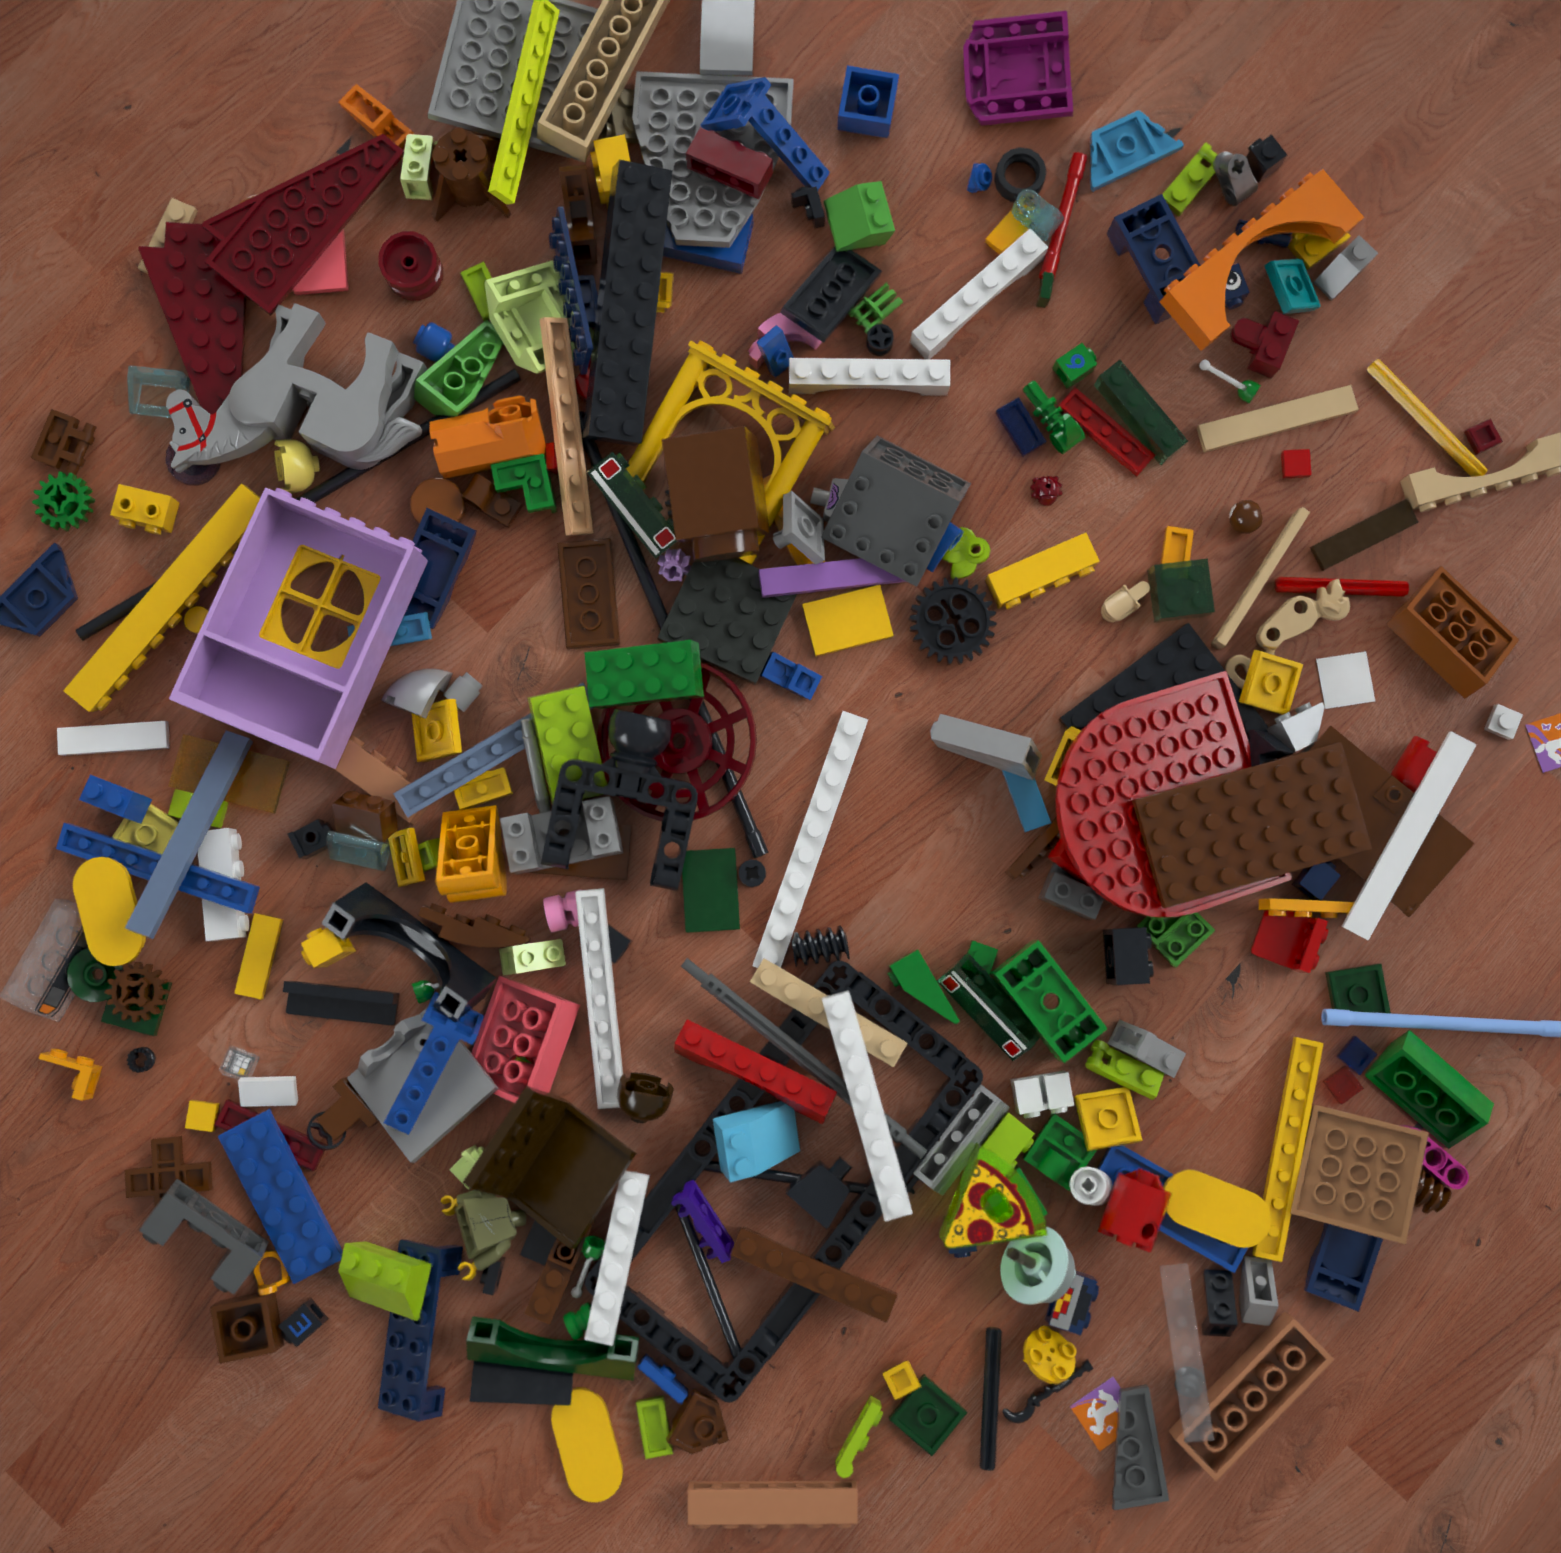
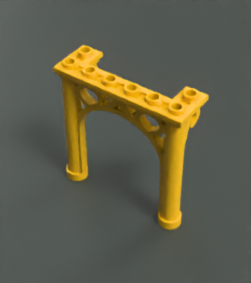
(694, 374)

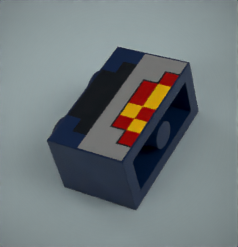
(1072, 1309)

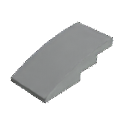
(727, 37)

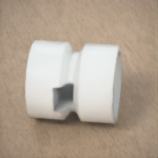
(1091, 1186)

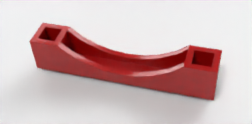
(783, 1083)

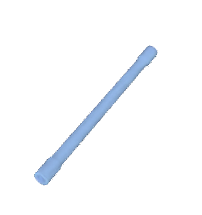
(1341, 1017)

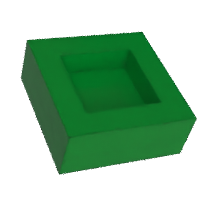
(983, 955)

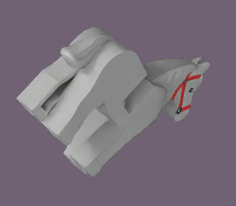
(267, 402)

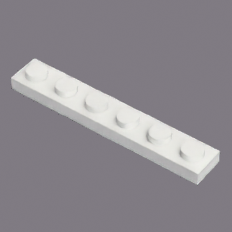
(617, 1258)

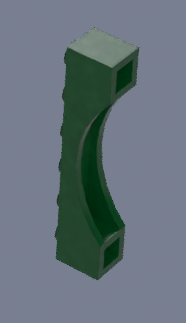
(502, 1344)

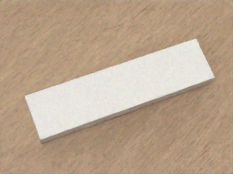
(113, 738)

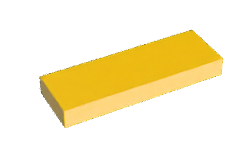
(258, 956)

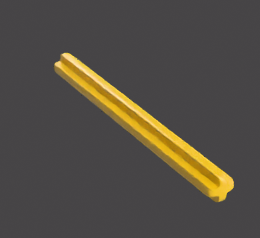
(1426, 419)

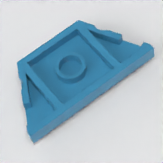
(1127, 147)

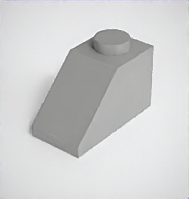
(1345, 267)
(1257, 1291)

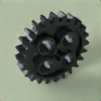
(974, 611)

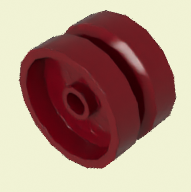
(410, 265)

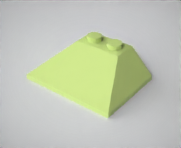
(518, 304)

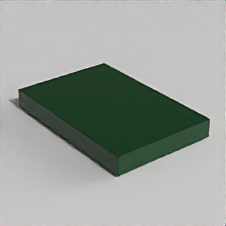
(710, 890)

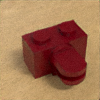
(1266, 342)

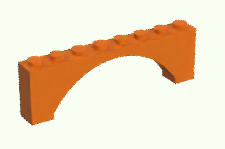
(1312, 209)

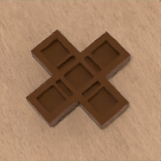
(165, 1169)

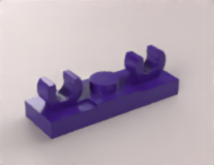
(704, 1221)

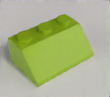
(384, 1278)

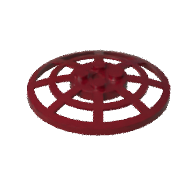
(697, 747)

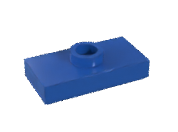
(775, 351)
(663, 1377)

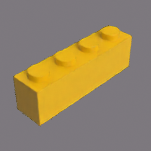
(1042, 570)

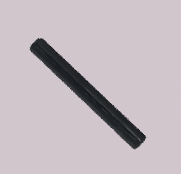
(990, 1398)

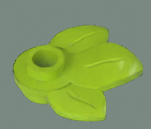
(962, 557)

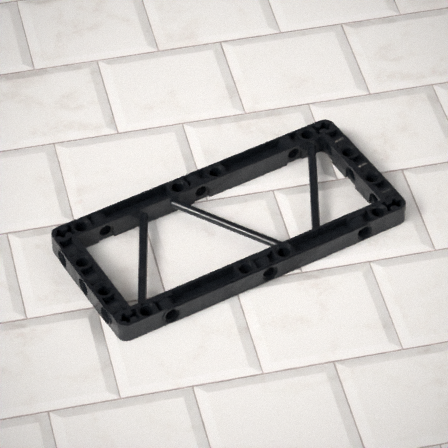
(848, 1234)

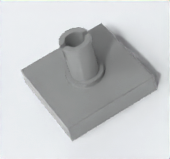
(801, 528)

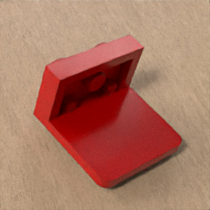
(1290, 940)

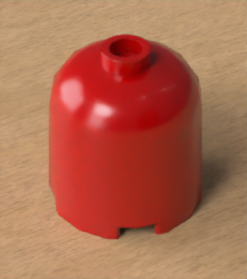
(1414, 763)

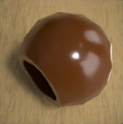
(1245, 516)

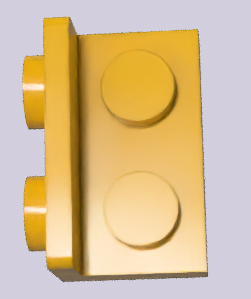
(1313, 247)

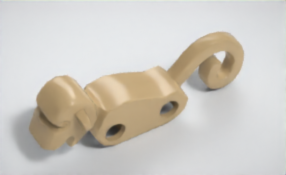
(1288, 623)

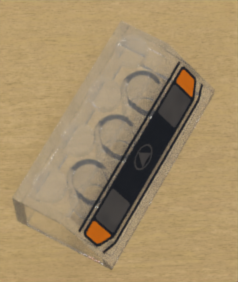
(40, 977)

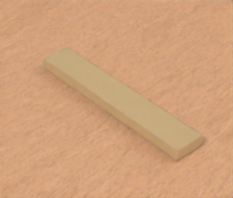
(1277, 418)
(1260, 578)

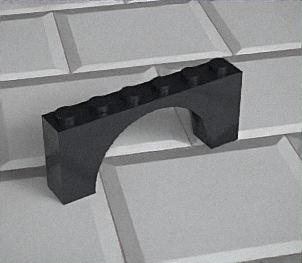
(372, 913)

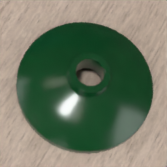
(83, 980)

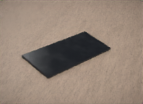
(519, 1385)

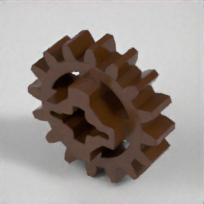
(127, 998)

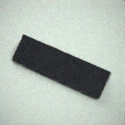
(341, 1002)

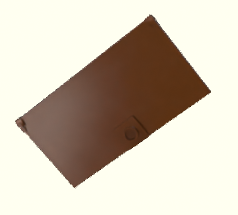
(1382, 806)

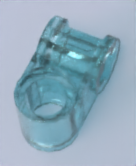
(1039, 214)

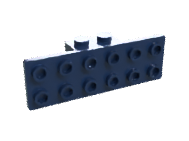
(578, 291)

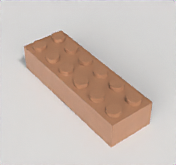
(1256, 1393)

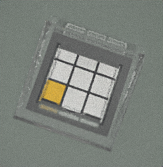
(238, 1063)

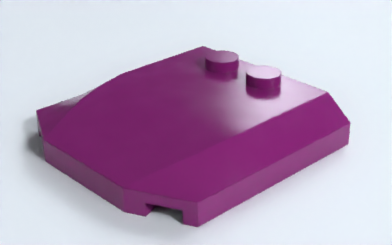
(1019, 68)

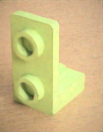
(416, 167)
(532, 957)
(466, 1163)

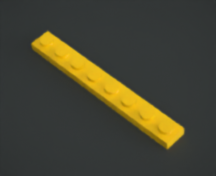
(1289, 1144)

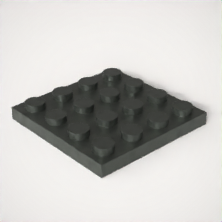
(727, 617)

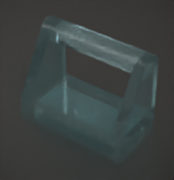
(141, 376)
(358, 850)

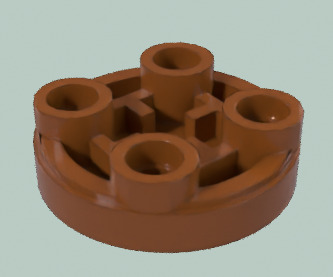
(439, 496)

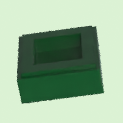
(1045, 289)

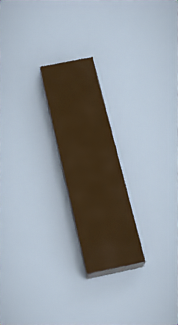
(1364, 535)

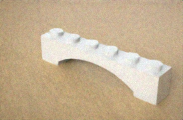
(993, 279)
(911, 375)

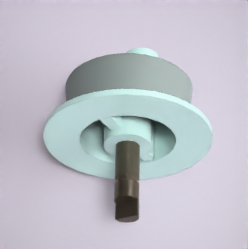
(1037, 1269)

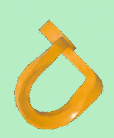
(267, 1289)

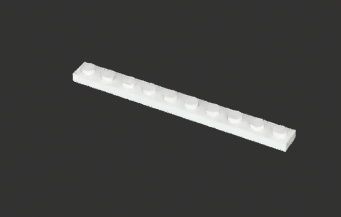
(811, 839)

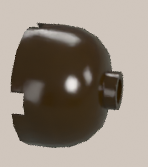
(643, 1096)

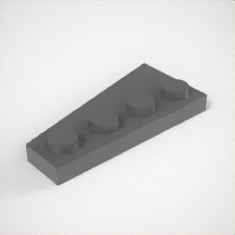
(1138, 1459)

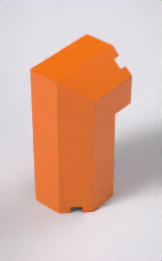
(484, 437)

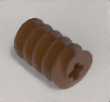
(1431, 1194)

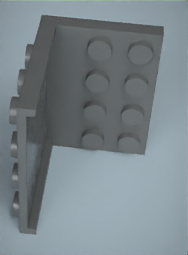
(895, 509)

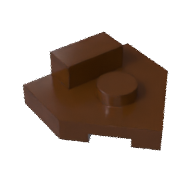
(697, 1424)

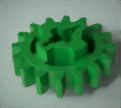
(58, 492)

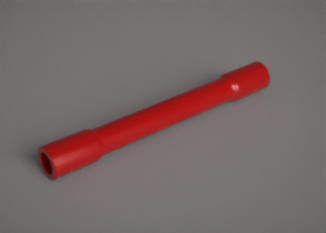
(1074, 176)

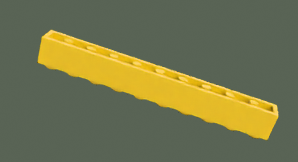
(164, 603)

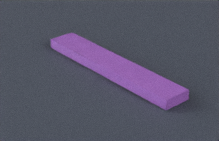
(822, 577)

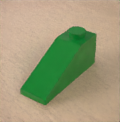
(918, 981)

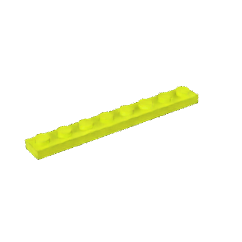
(524, 101)

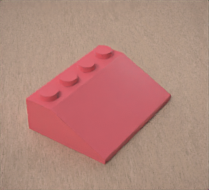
(524, 1024)

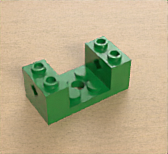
(1031, 976)

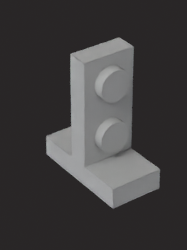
(1146, 1048)

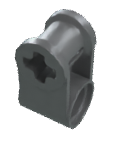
(1234, 177)

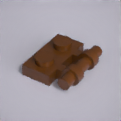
(56, 439)

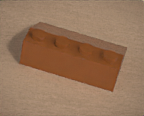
(1453, 633)

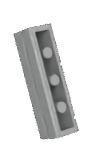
(957, 1142)

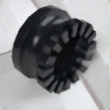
(149, 1063)

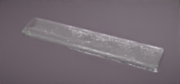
(1186, 1353)

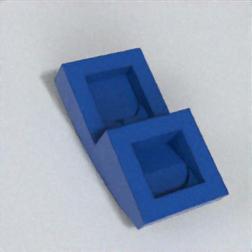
(790, 675)

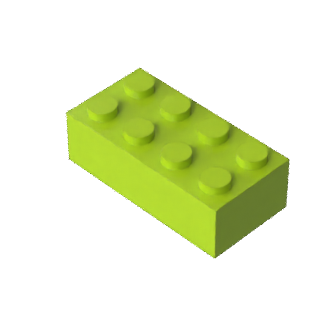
(565, 733)

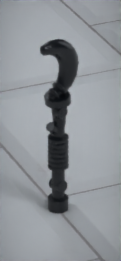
(1033, 1401)

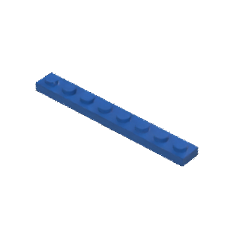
(142, 863)

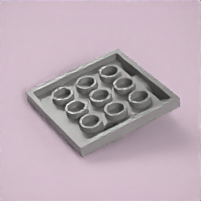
(455, 1096)

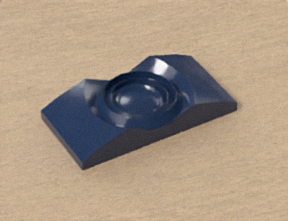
(447, 549)
(1342, 1265)

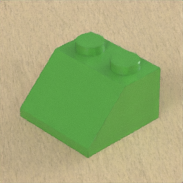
(859, 217)

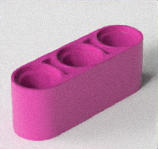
(1442, 1164)

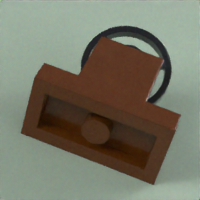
(340, 1116)

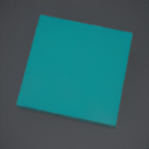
(1292, 286)

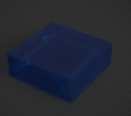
(1356, 1055)

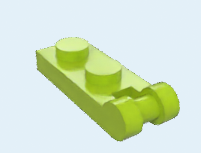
(1190, 180)
(1124, 1070)
(858, 1436)

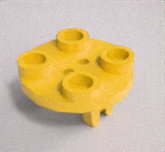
(1060, 1361)

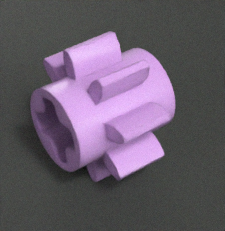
(674, 564)

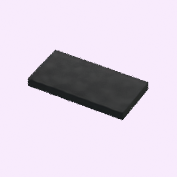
(831, 292)

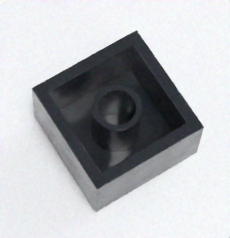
(1127, 956)

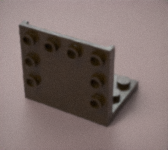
(552, 1164)

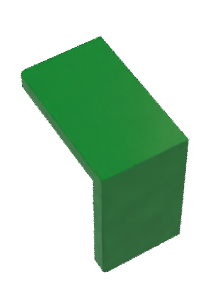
(530, 475)

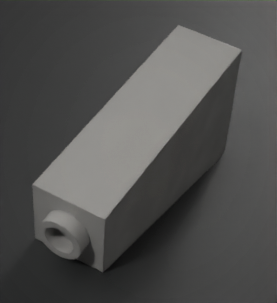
(987, 745)

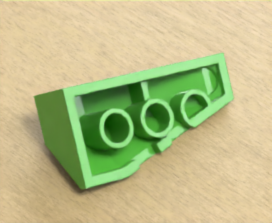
(460, 373)

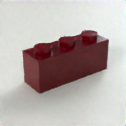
(729, 163)

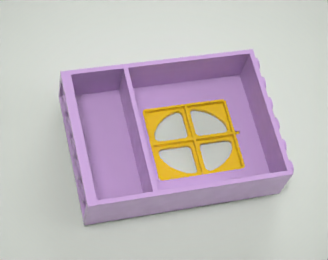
(247, 666)

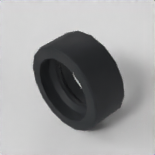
(1021, 155)

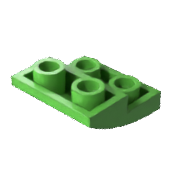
(1177, 936)

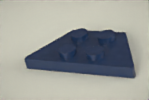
(39, 594)

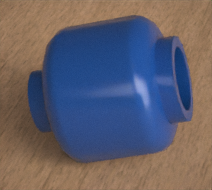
(433, 341)

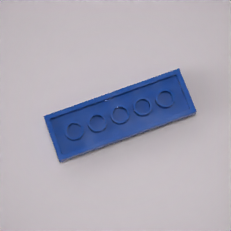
(1125, 1161)
(281, 1196)

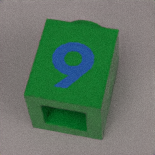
(1075, 365)

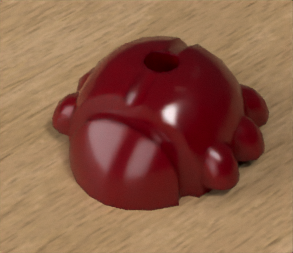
(1045, 495)

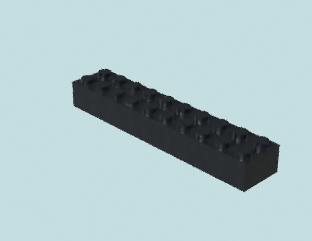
(627, 303)

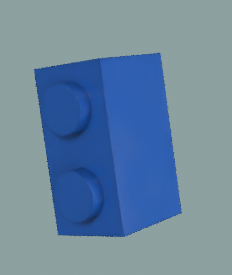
(115, 799)

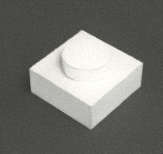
(1503, 722)

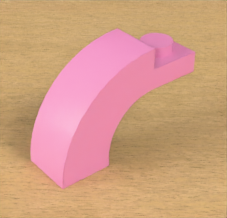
(791, 331)

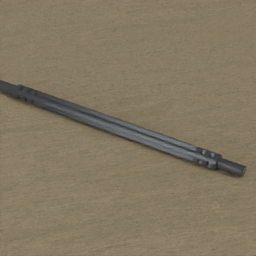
(790, 1047)

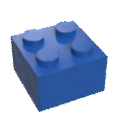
(867, 101)

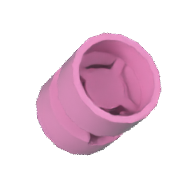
(556, 913)

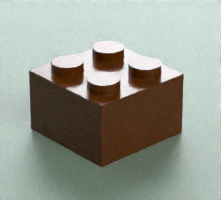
(246, 1327)

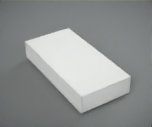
(268, 1091)

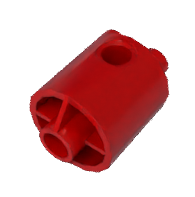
(1135, 1209)

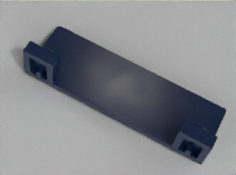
(410, 1341)

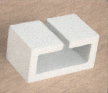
(1041, 1093)

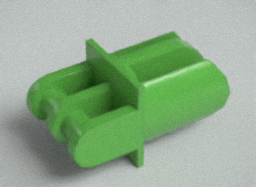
(875, 307)

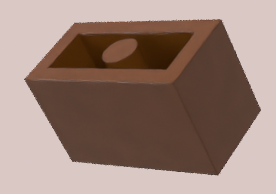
(365, 816)

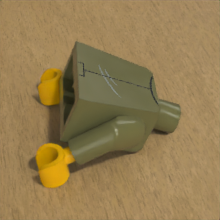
(485, 1227)

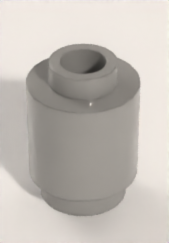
(464, 690)

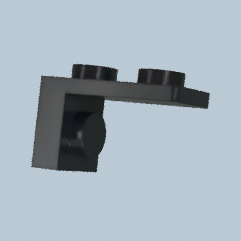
(1220, 1303)

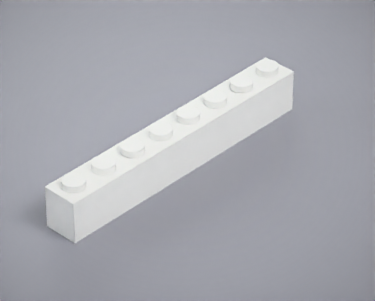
(867, 1105)

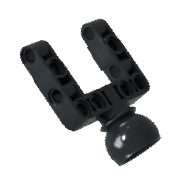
(630, 772)

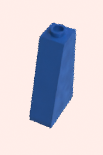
(723, 258)

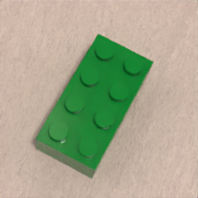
(644, 674)

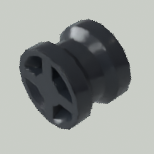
(880, 334)
(756, 875)

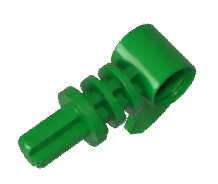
(1065, 429)

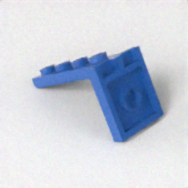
(747, 102)
(431, 1063)

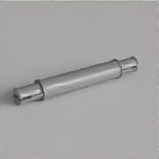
(535, 765)

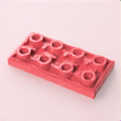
(328, 272)

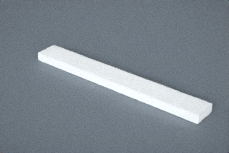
(1409, 835)
(600, 995)

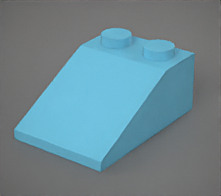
(755, 1139)

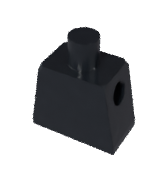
(821, 1190)

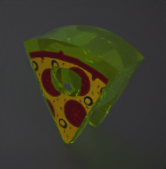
(991, 1205)

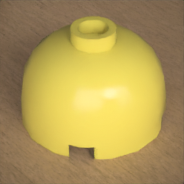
(295, 465)

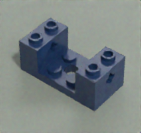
(1140, 234)

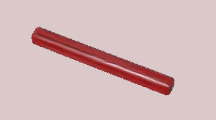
(1350, 586)

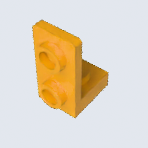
(84, 1082)

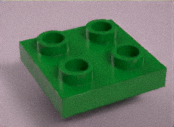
(1059, 1151)

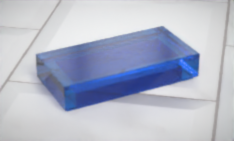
(1020, 427)

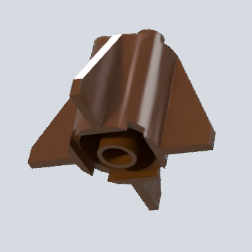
(464, 171)

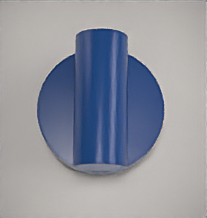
(980, 178)

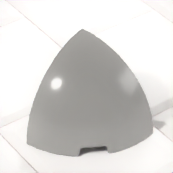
(417, 690)

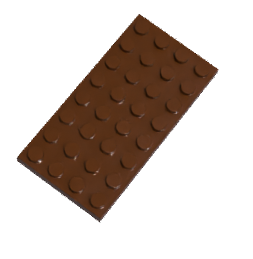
(1251, 825)

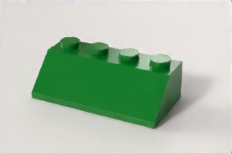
(1430, 1090)

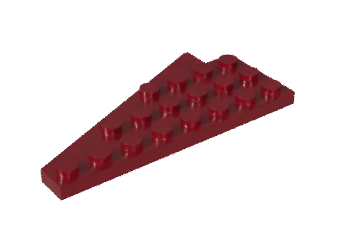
(283, 231)
(200, 309)

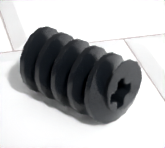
(820, 945)

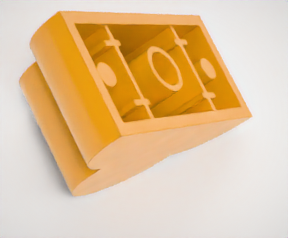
(471, 855)

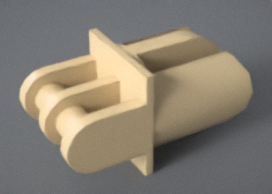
(1124, 602)

